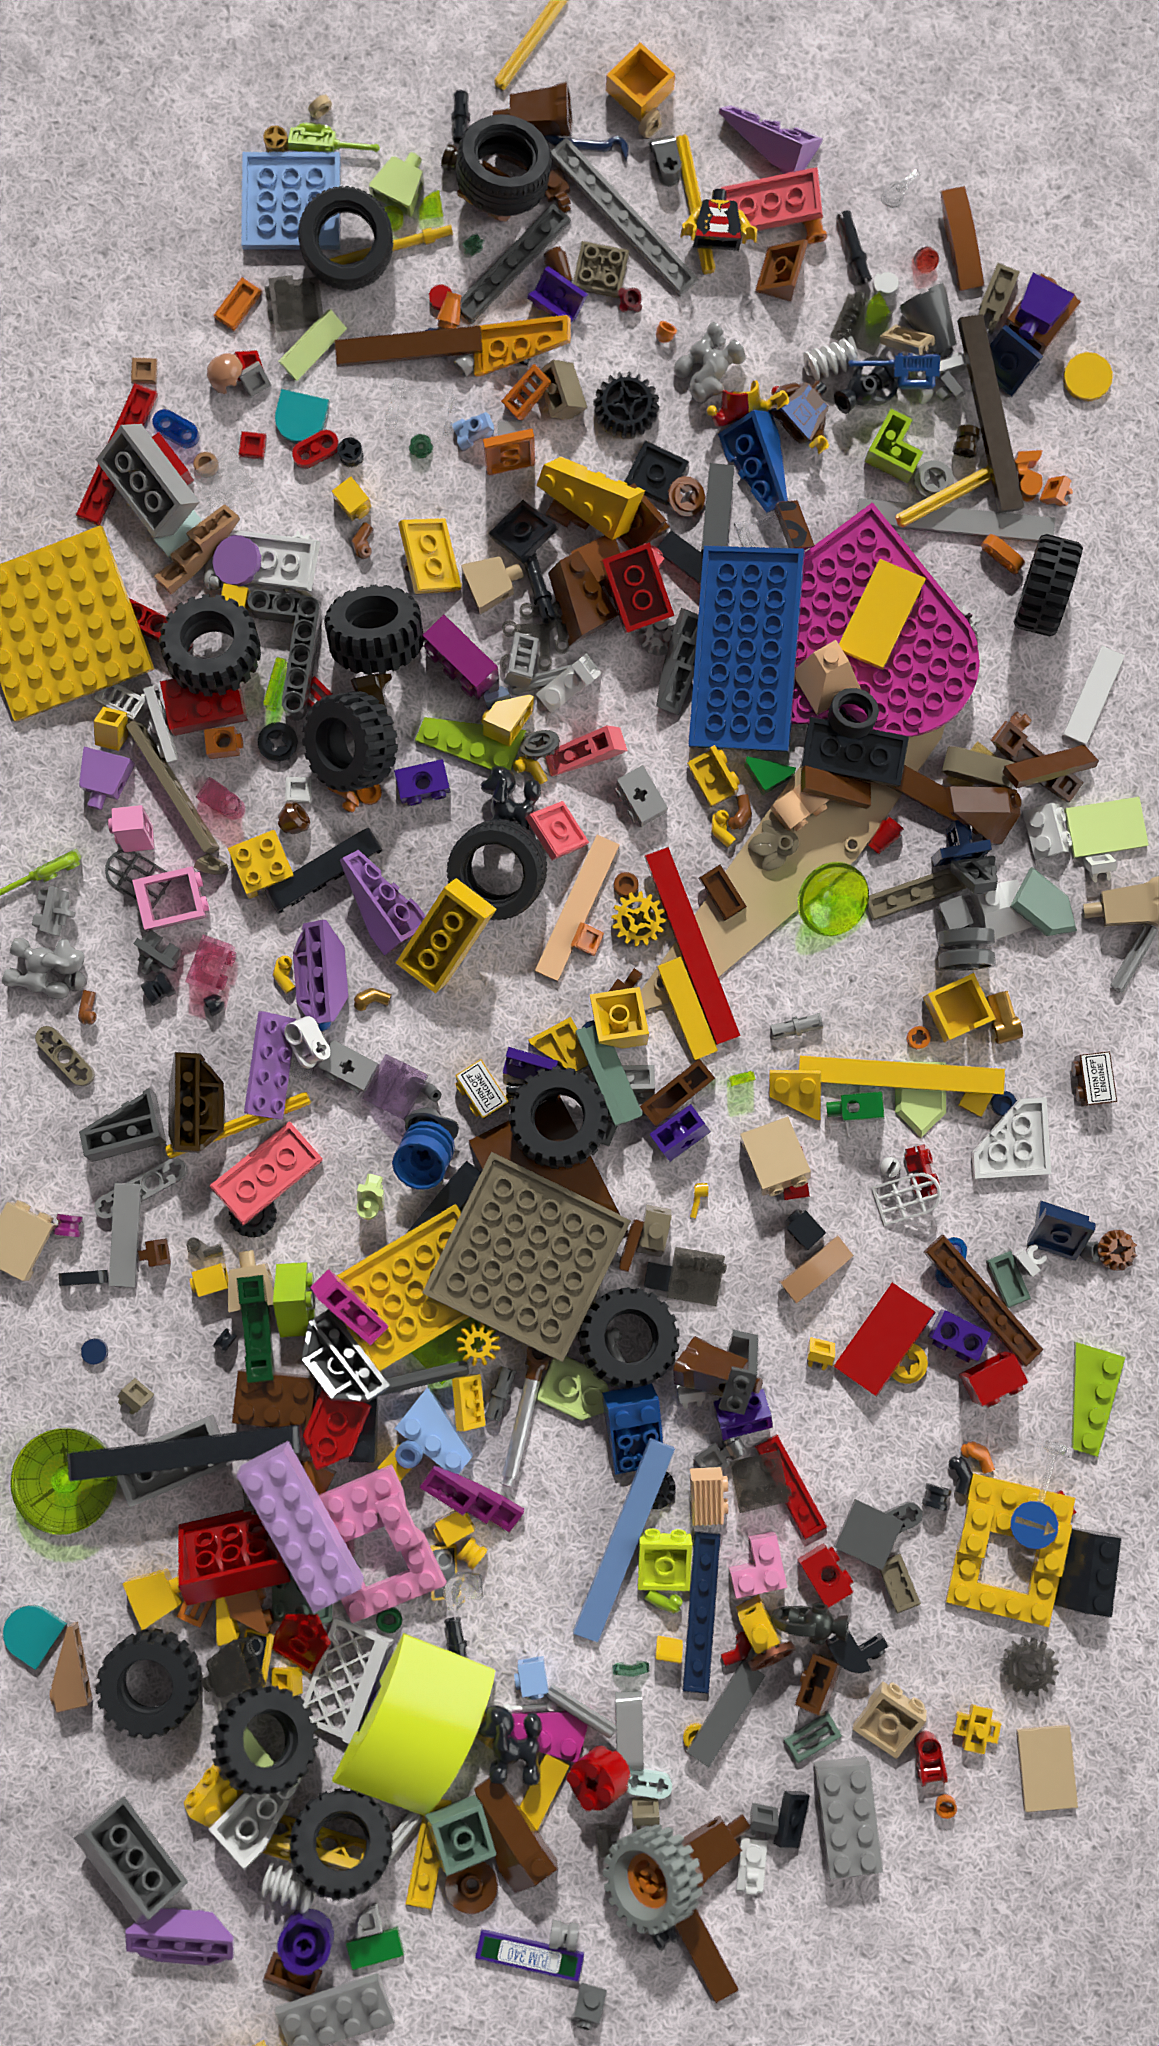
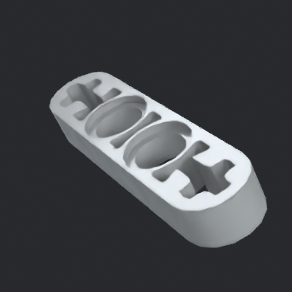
(145, 1191)

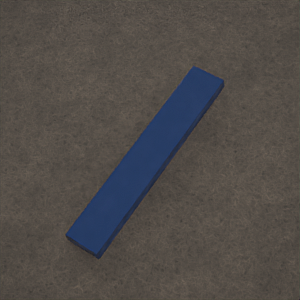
(701, 1612)

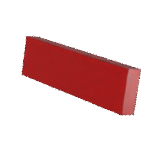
(800, 1502)

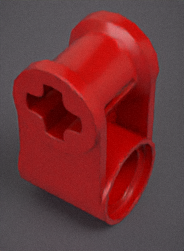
(931, 1762)

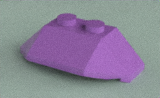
(320, 972)
(181, 1938)

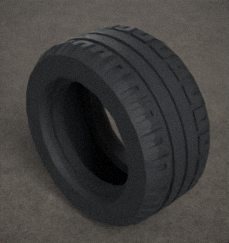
(508, 137)
(352, 201)
(522, 844)

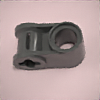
(666, 159)

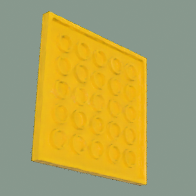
(66, 625)

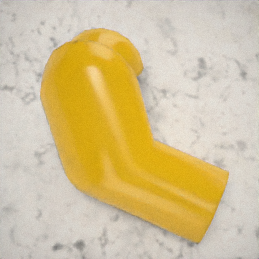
(530, 766)

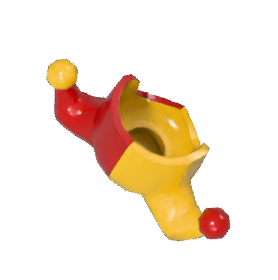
(738, 404)

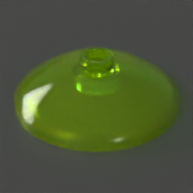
(844, 904)

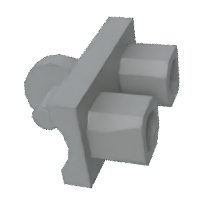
(55, 911)

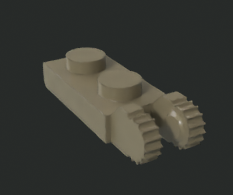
(998, 293)

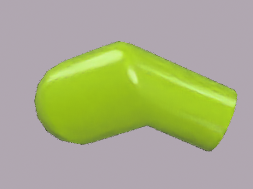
(660, 1601)

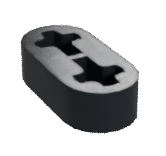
(83, 1277)

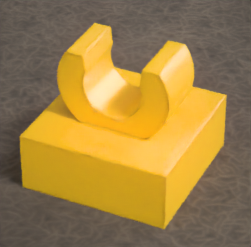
(821, 1352)

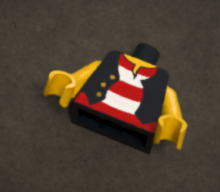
(718, 224)

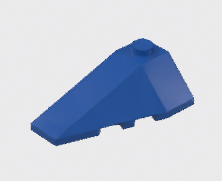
(757, 454)

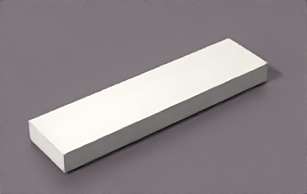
(1093, 695)

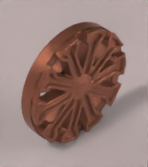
(772, 1656)

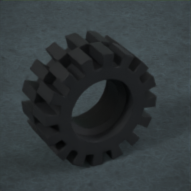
(258, 1229)

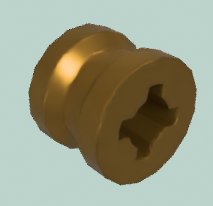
(272, 136)

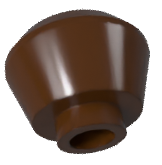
(293, 818)

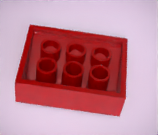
(227, 1557)

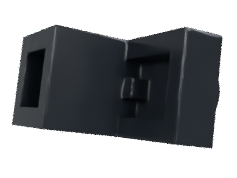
(855, 1657)

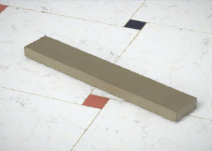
(173, 787)

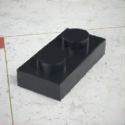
(791, 1819)

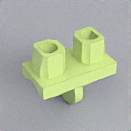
(370, 1197)

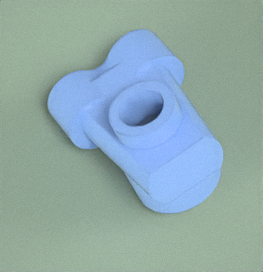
(472, 429)

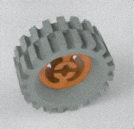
(639, 1888)

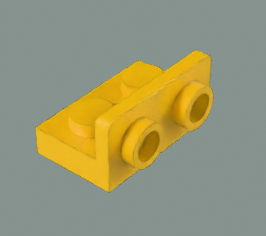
(468, 1402)

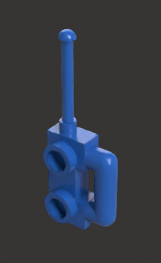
(910, 362)

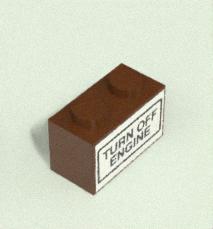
(1094, 1078)

